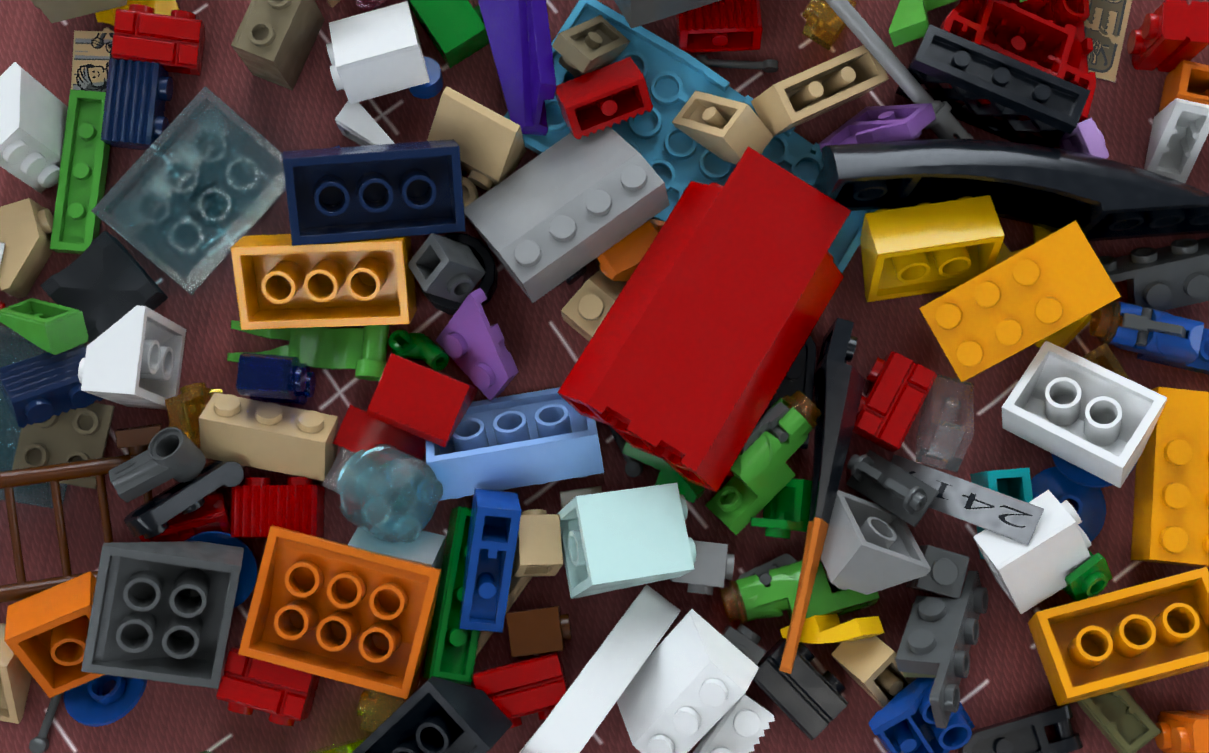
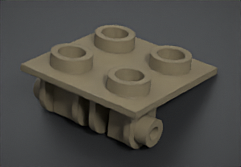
(66, 439)

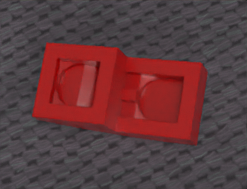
(364, 432)

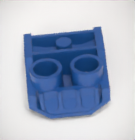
(909, 724)

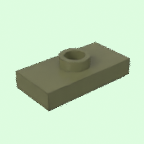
(1120, 720)

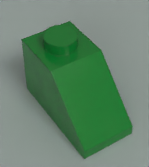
(452, 27)

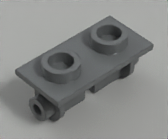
(890, 487)

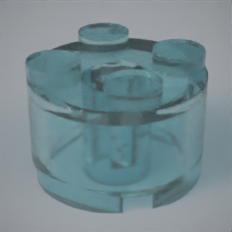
(388, 493)

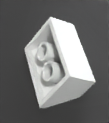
(30, 129)
(135, 360)
(1082, 413)
(684, 688)

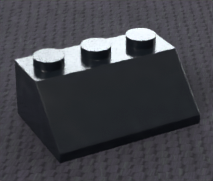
(440, 720)

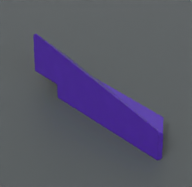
(523, 58)

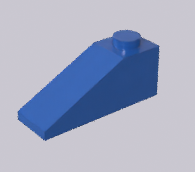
(489, 559)

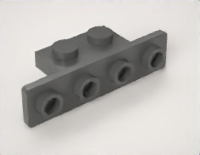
(1164, 275)
(940, 642)

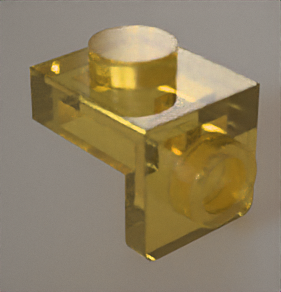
(187, 407)

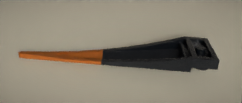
(838, 397)

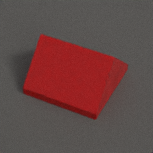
(420, 400)

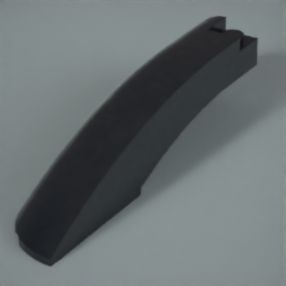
(1024, 182)

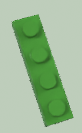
(81, 174)

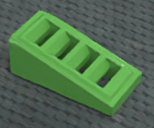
(46, 324)

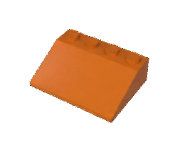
(341, 612)

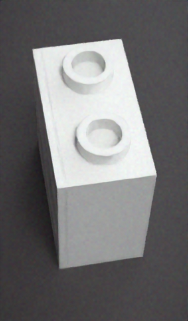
(376, 53)
(1040, 568)

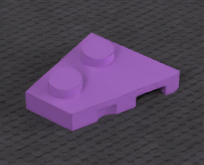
(883, 125)
(478, 347)

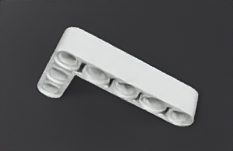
(605, 676)

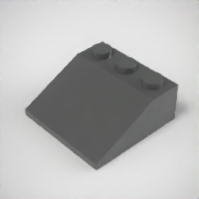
(163, 611)

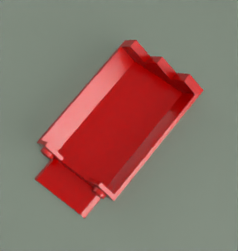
(712, 318)

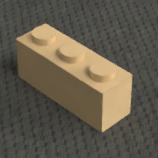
(819, 90)
(268, 436)

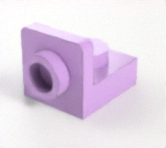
(1085, 139)

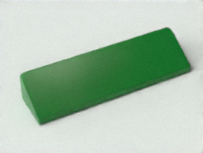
(450, 649)

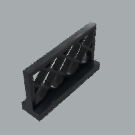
(1007, 83)

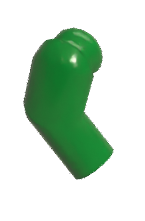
(418, 347)

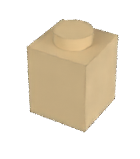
(538, 545)

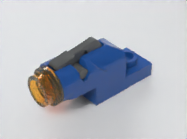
(1153, 335)

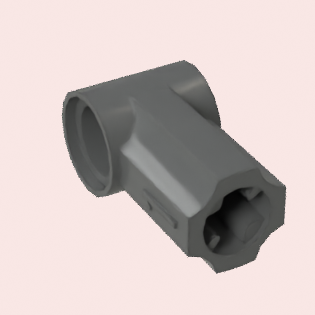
(167, 457)

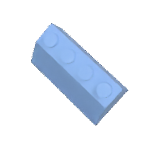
(516, 445)

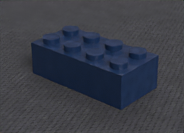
(374, 191)

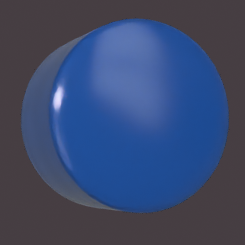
(435, 85)

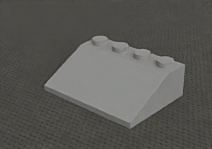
(567, 208)

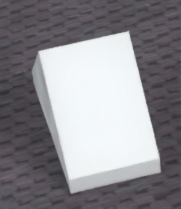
(1177, 138)

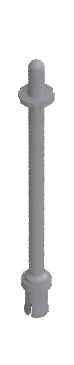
(945, 123)

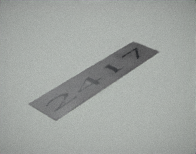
(976, 503)

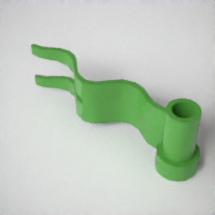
(329, 347)

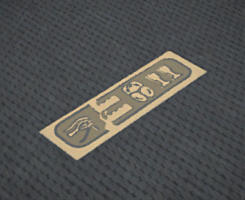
(1107, 29)

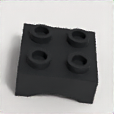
(104, 285)

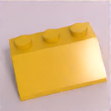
(928, 246)

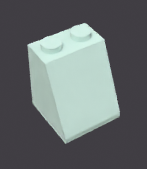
(625, 539)

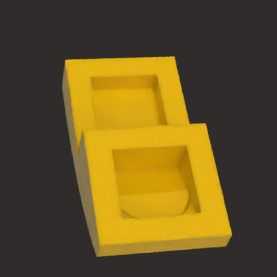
(828, 629)

